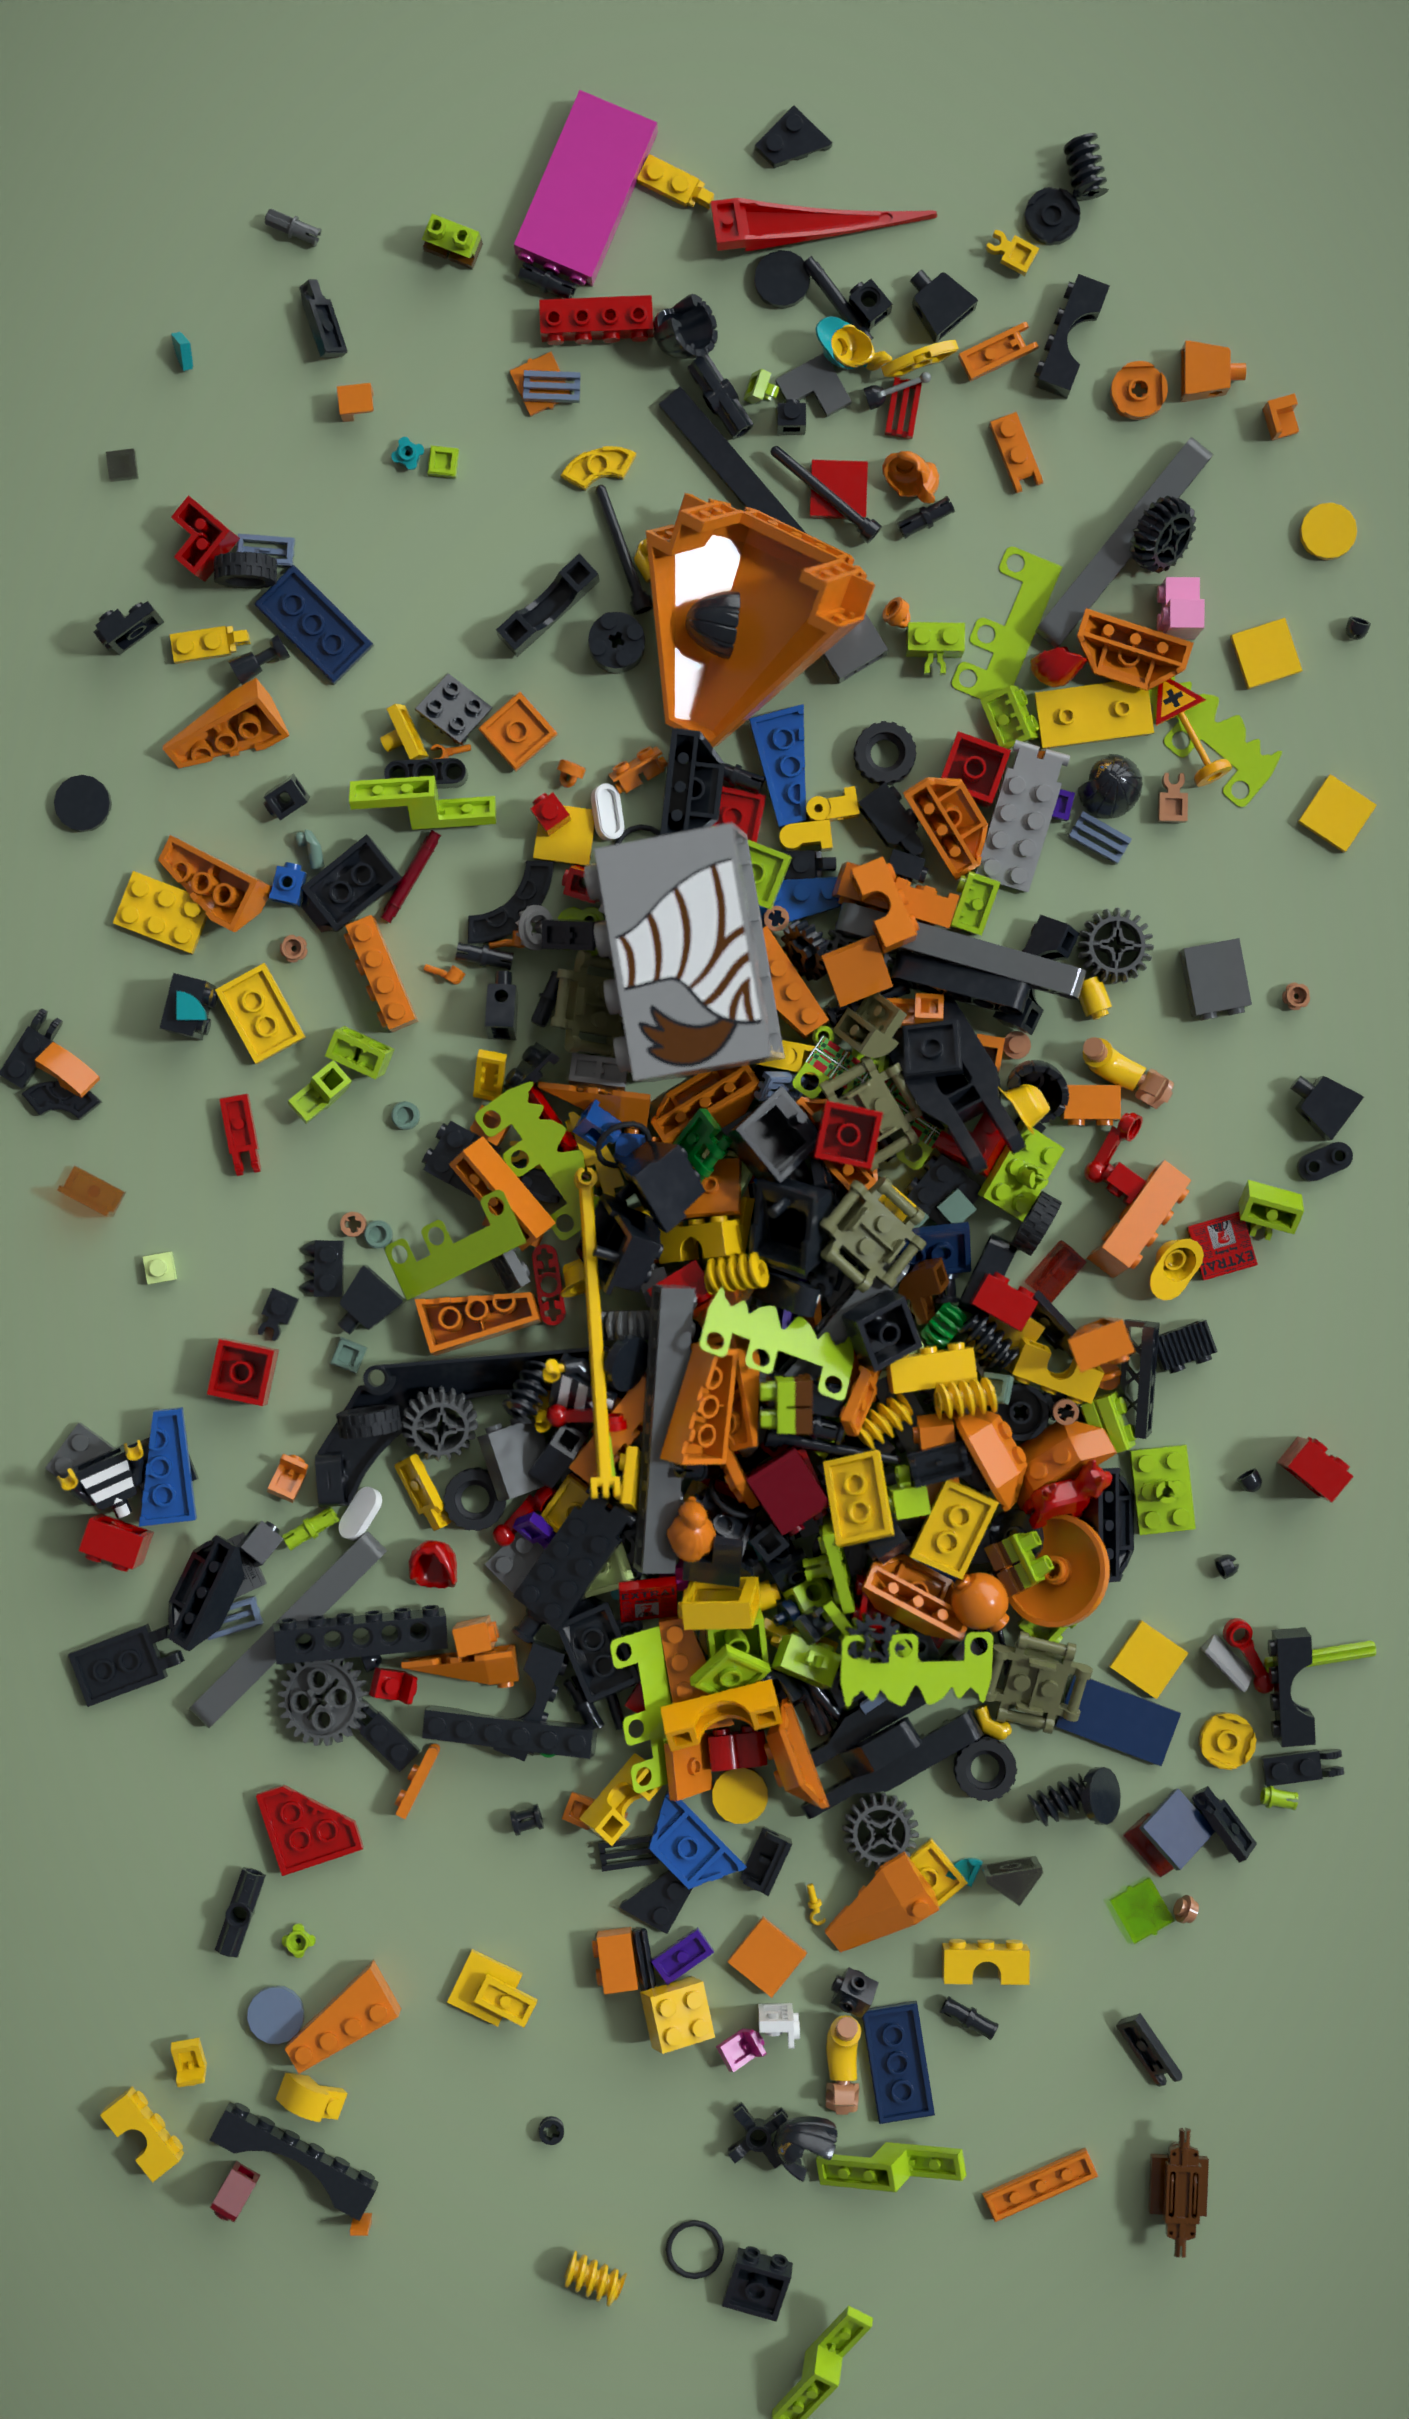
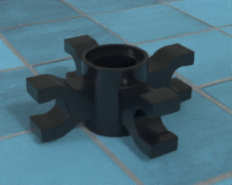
(747, 2143)

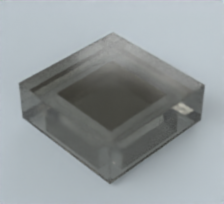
(122, 465)

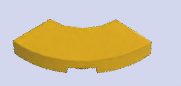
(919, 358)
(598, 464)

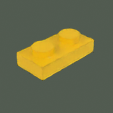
(505, 2000)

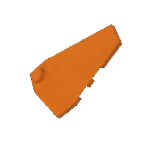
(234, 724)
(219, 888)
(620, 1104)
(488, 1667)
(888, 1904)

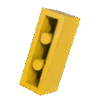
(932, 1367)

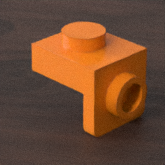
(288, 1477)

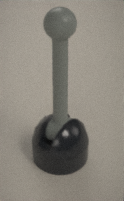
(877, 395)

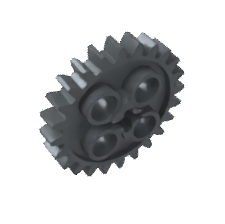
(341, 1715)

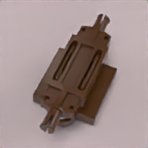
(1179, 2190)

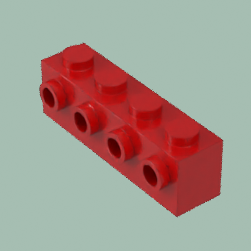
(596, 319)

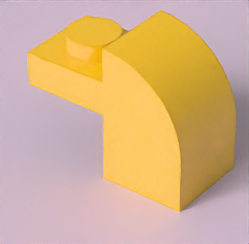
(308, 2099)

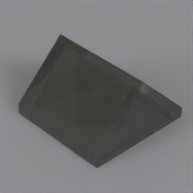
(1013, 1877)

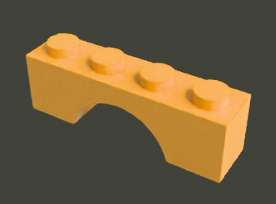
(689, 1719)

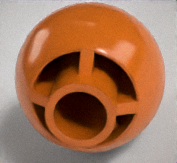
(980, 1602)

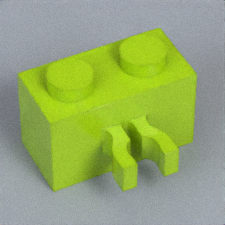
(935, 640)
(1270, 1208)
(905, 1498)
(807, 1663)

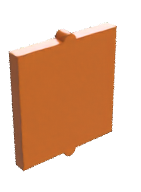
(543, 363)

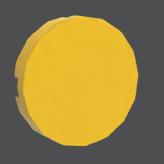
(1328, 531)
(1227, 1740)
(740, 1795)

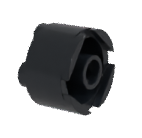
(614, 626)
(1035, 1411)

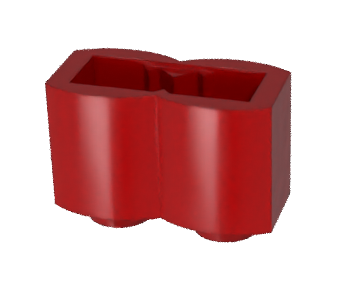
(737, 1748)

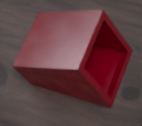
(788, 1491)

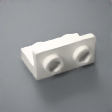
(778, 2019)

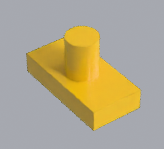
(404, 734)
(489, 1074)

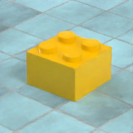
(677, 2014)

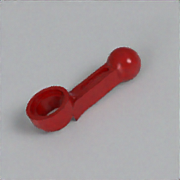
(1126, 1130)
(559, 1415)
(505, 1533)
(1246, 1645)

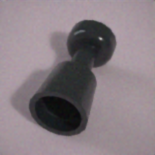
(248, 665)

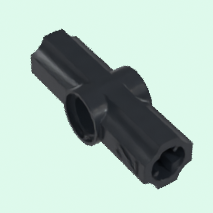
(720, 396)
(235, 1928)

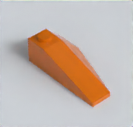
(745, 1404)

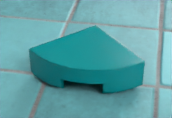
(182, 350)
(189, 1008)
(968, 1868)

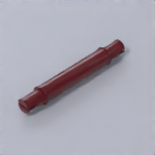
(410, 876)

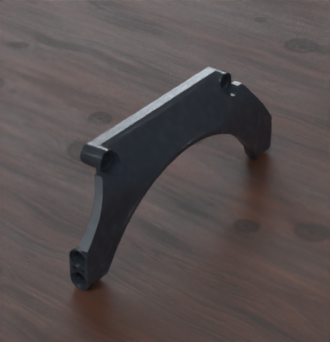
(344, 1462)

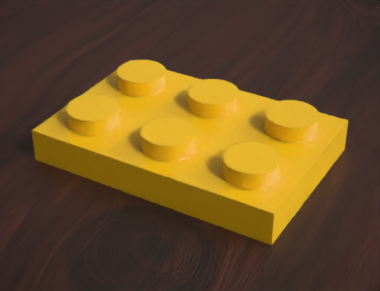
(161, 913)
(260, 1013)
(858, 1498)
(953, 1528)

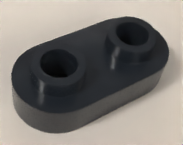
(1325, 1161)

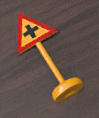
(1174, 700)

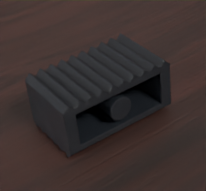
(1185, 1345)

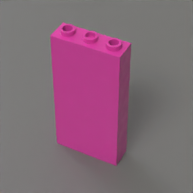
(585, 188)

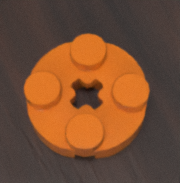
(1128, 403)

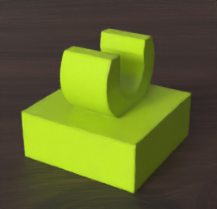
(760, 388)

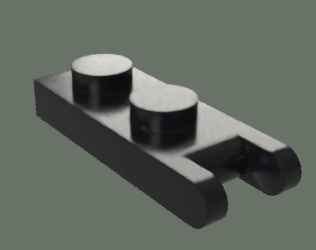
(1148, 2049)

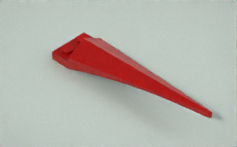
(767, 225)

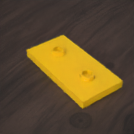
(1092, 714)

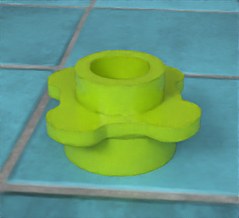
(298, 1949)

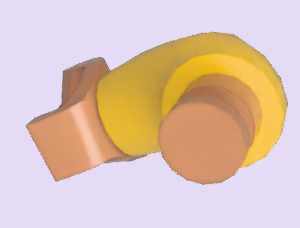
(1116, 1068)
(842, 2065)

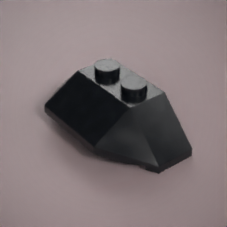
(691, 783)
(1113, 1521)
(204, 1592)

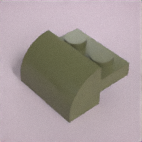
(871, 1026)

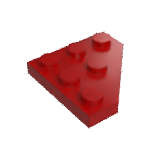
(305, 1829)

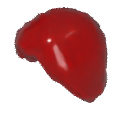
(1056, 666)
(433, 1565)

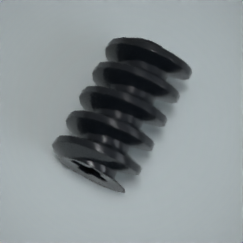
(1083, 167)
(989, 1340)
(526, 1392)
(1058, 1800)

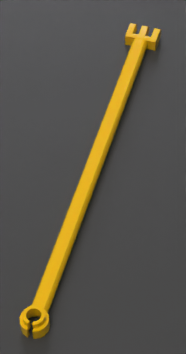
(595, 1337)

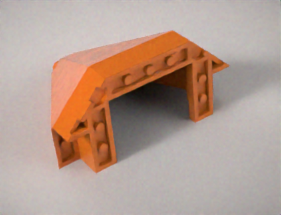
(793, 608)

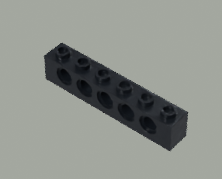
(374, 1643)

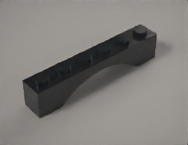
(524, 1735)
(346, 2186)

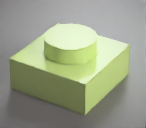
(159, 1268)

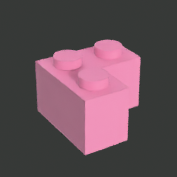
(1180, 607)

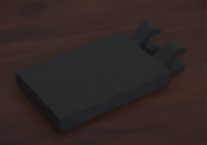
(122, 1663)

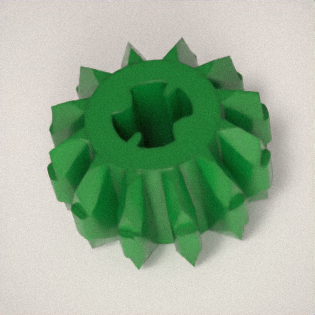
(944, 1326)

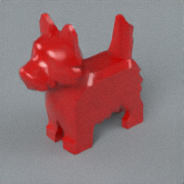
(1067, 1496)

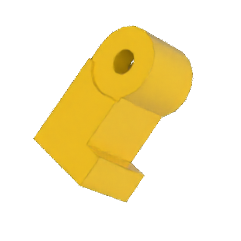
(834, 808)
(806, 834)

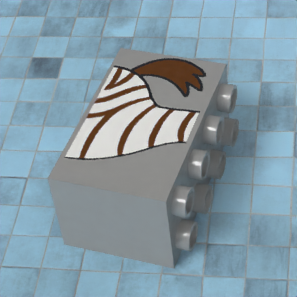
(685, 954)

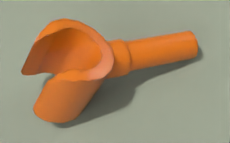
(451, 750)
(514, 942)
(454, 975)

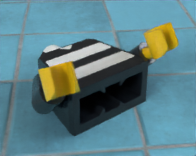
(569, 1387)
(107, 1479)

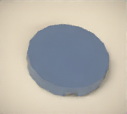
(275, 2014)

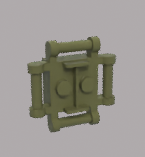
(583, 1007)
(876, 1096)
(872, 1234)
(1037, 1681)

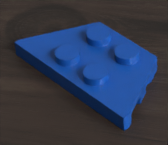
(690, 1846)

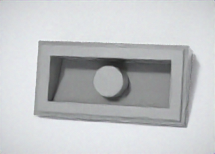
(1227, 1662)

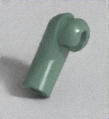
(313, 847)

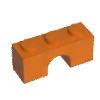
(877, 881)

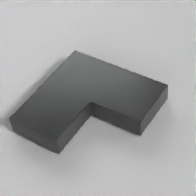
(817, 378)

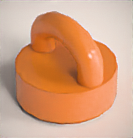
(897, 613)
(573, 769)
(1111, 1376)

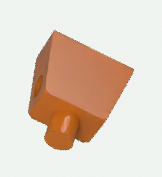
(1207, 371)

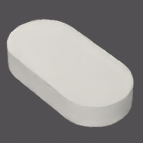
(607, 812)
(360, 1513)

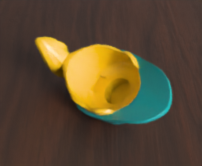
(848, 346)

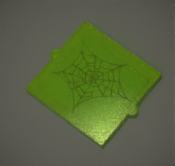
(1142, 1910)

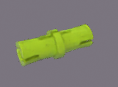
(310, 1528)

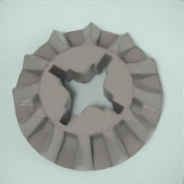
(530, 915)

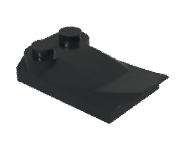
(349, 885)
(588, 1640)

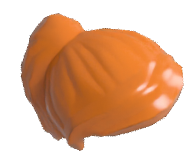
(911, 475)
(691, 1531)

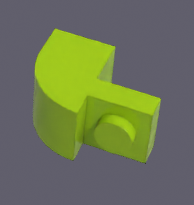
(321, 1092)

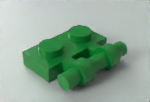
(700, 1135)

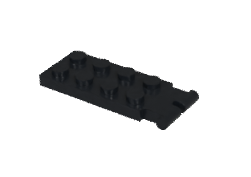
(573, 1559)

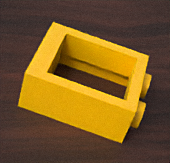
(720, 1605)

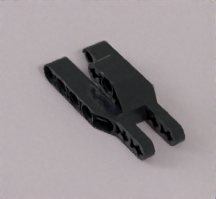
(953, 1101)
(890, 1754)

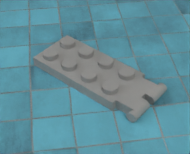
(1022, 816)

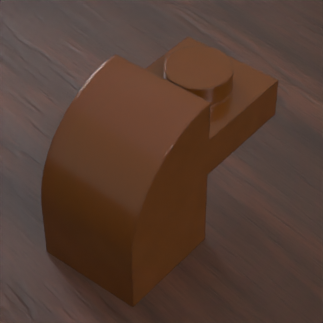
(919, 1285)

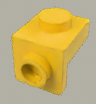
(189, 2062)

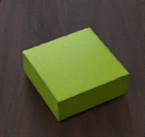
(443, 462)

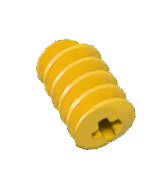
(736, 1273)
(964, 1396)
(885, 1419)
(594, 2279)

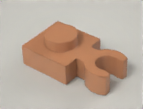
(1173, 804)

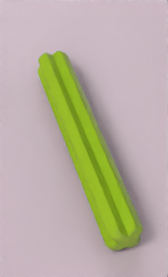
(1336, 1654)

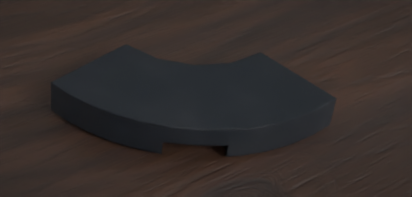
(51, 1096)

